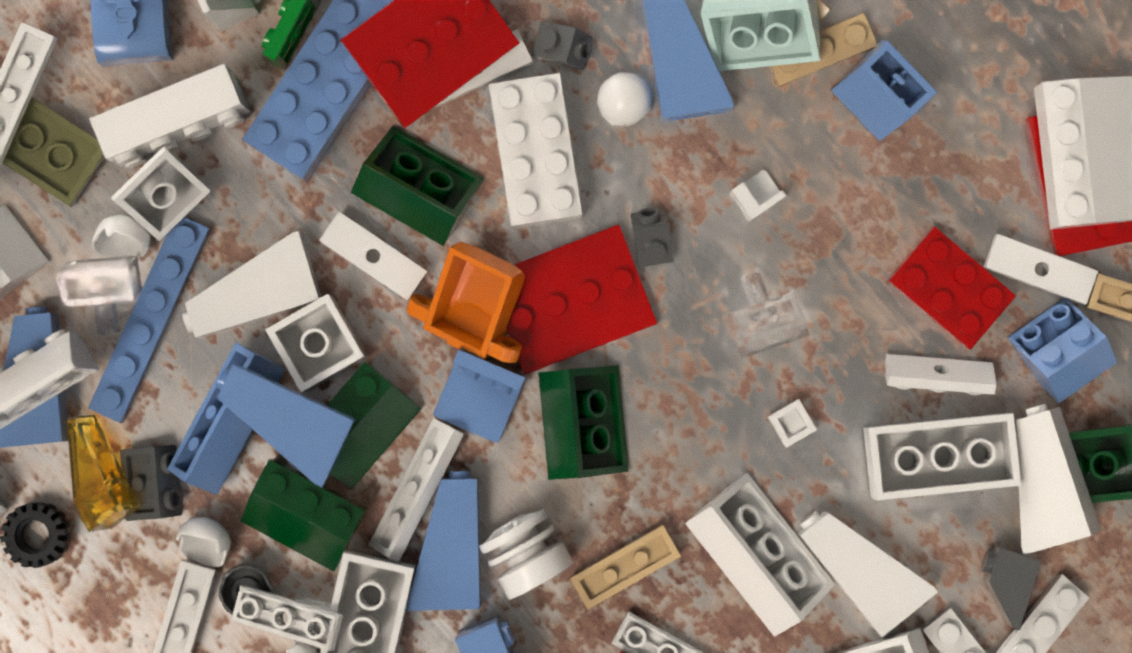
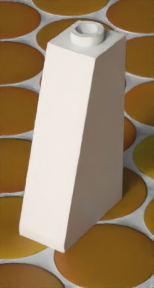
(261, 288)
(1052, 488)
(868, 576)

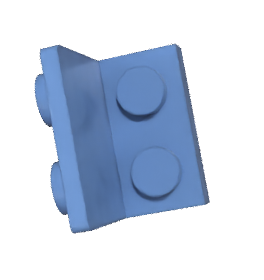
(478, 396)

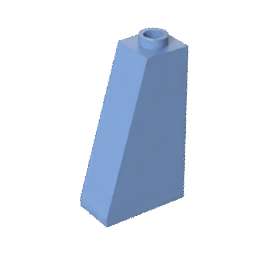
(681, 64)
(49, 420)
(292, 423)
(450, 554)

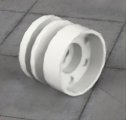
(526, 554)

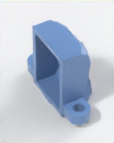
(131, 31)

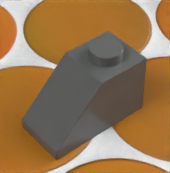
(1010, 582)

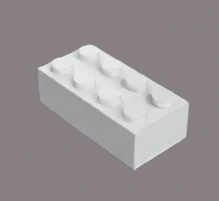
(171, 116)
(535, 150)
(942, 456)
(373, 602)

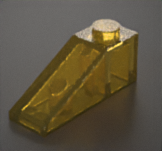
(97, 479)

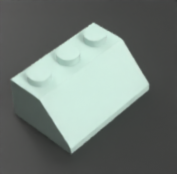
(761, 32)

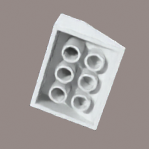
(1086, 149)
(43, 374)

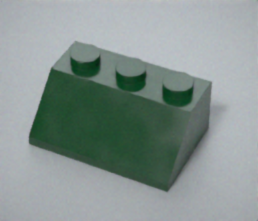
(417, 185)
(379, 415)
(583, 422)
(302, 514)

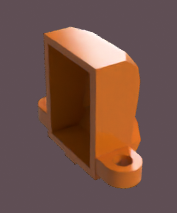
(473, 303)

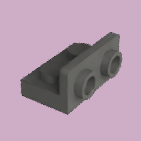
(151, 482)

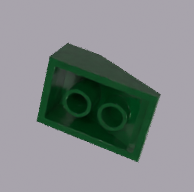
(1105, 461)

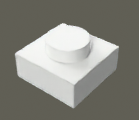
(791, 423)

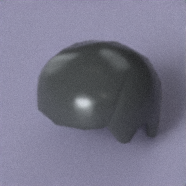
(242, 574)

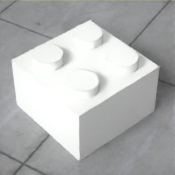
(316, 343)

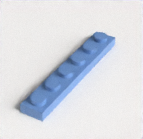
(149, 320)

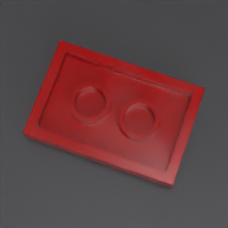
(951, 288)

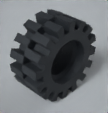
(15, 542)

